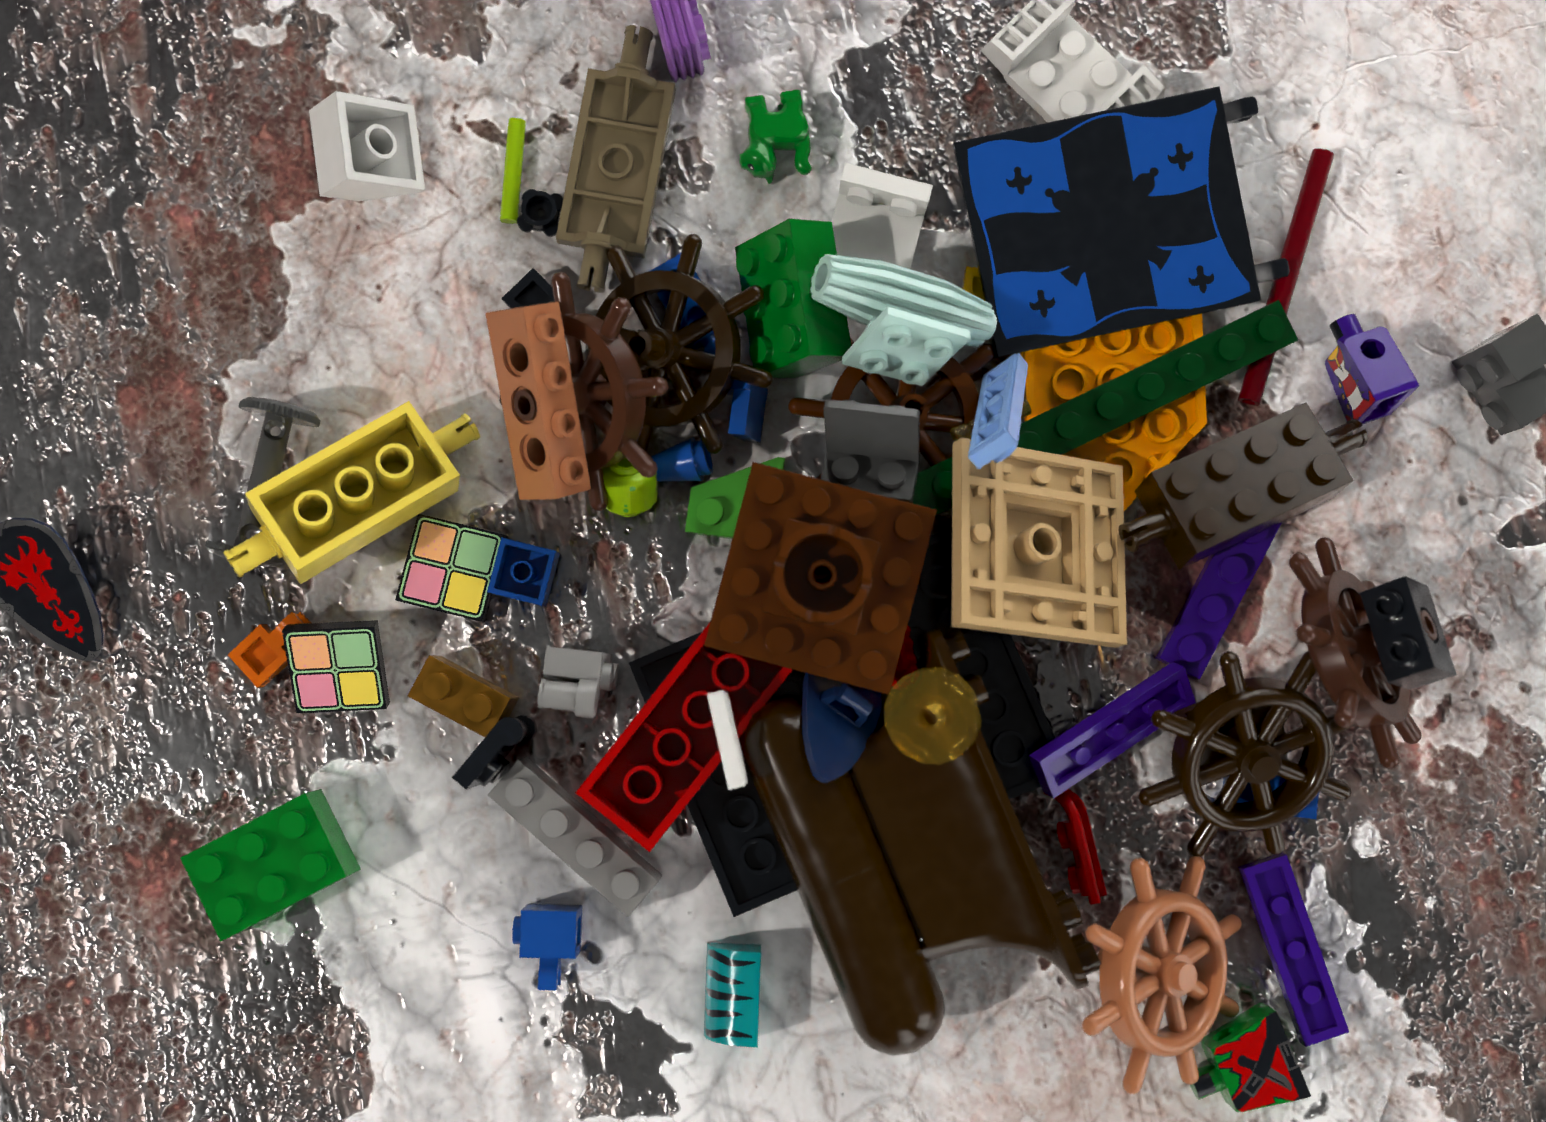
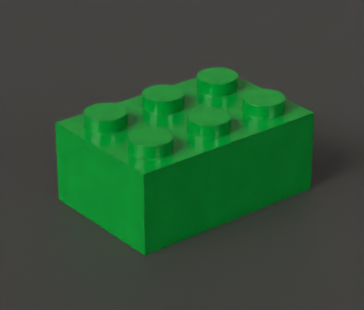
(788, 328)
(270, 864)

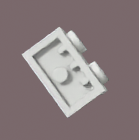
(879, 215)

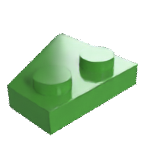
(717, 503)

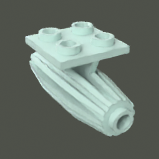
(909, 316)

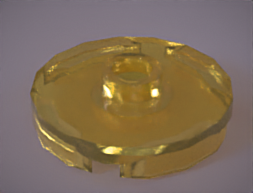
(948, 699)

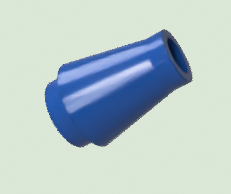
(684, 462)

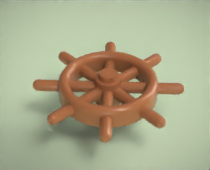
(1162, 973)

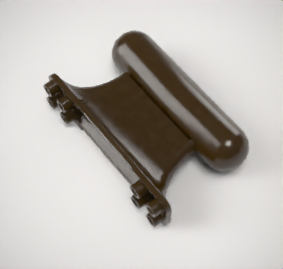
(907, 858)

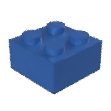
(523, 572)

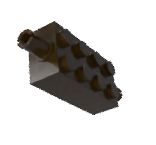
(1242, 485)

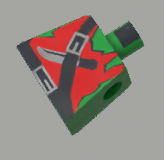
(1251, 1062)

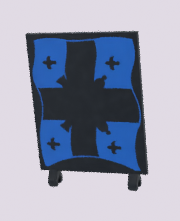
(1110, 220)

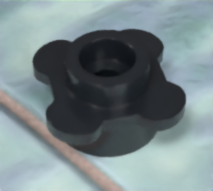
(537, 200)

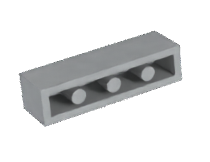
(575, 835)

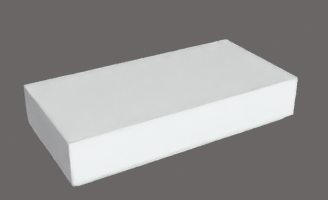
(727, 739)

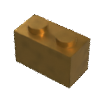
(461, 695)

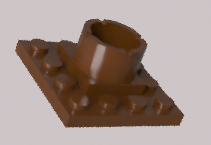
(832, 630)

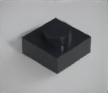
(529, 291)

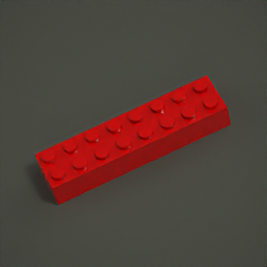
(673, 738)

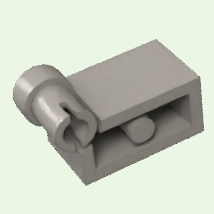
(578, 681)

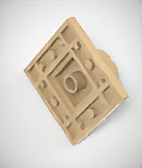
(1039, 547)

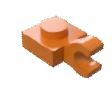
(263, 651)

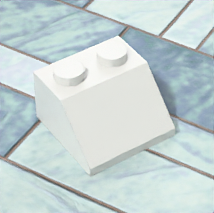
(365, 148)

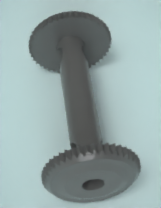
(267, 460)

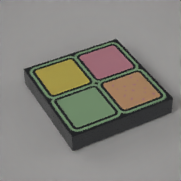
(449, 568)
(336, 666)

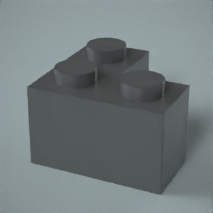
(1508, 375)

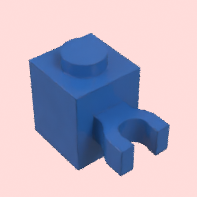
(548, 934)

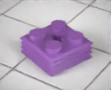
(681, 37)

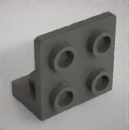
(872, 447)

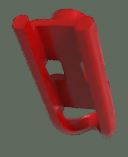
(1078, 836)

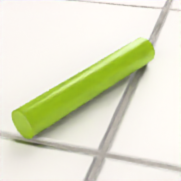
(512, 170)

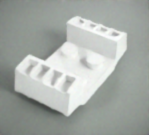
(1062, 66)

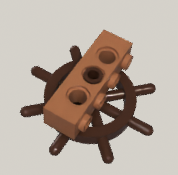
(558, 398)

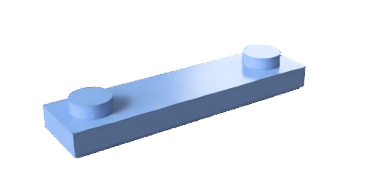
(999, 412)

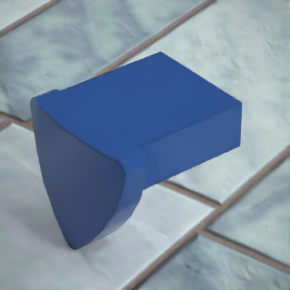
(747, 411)

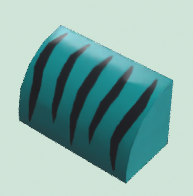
(732, 994)

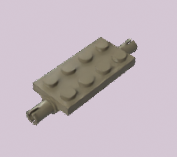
(616, 160)

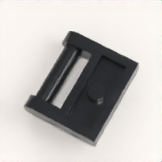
(488, 759)

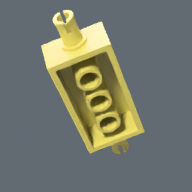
(352, 492)

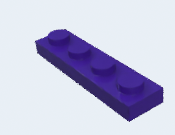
(1213, 603)
(1110, 730)
(1293, 949)

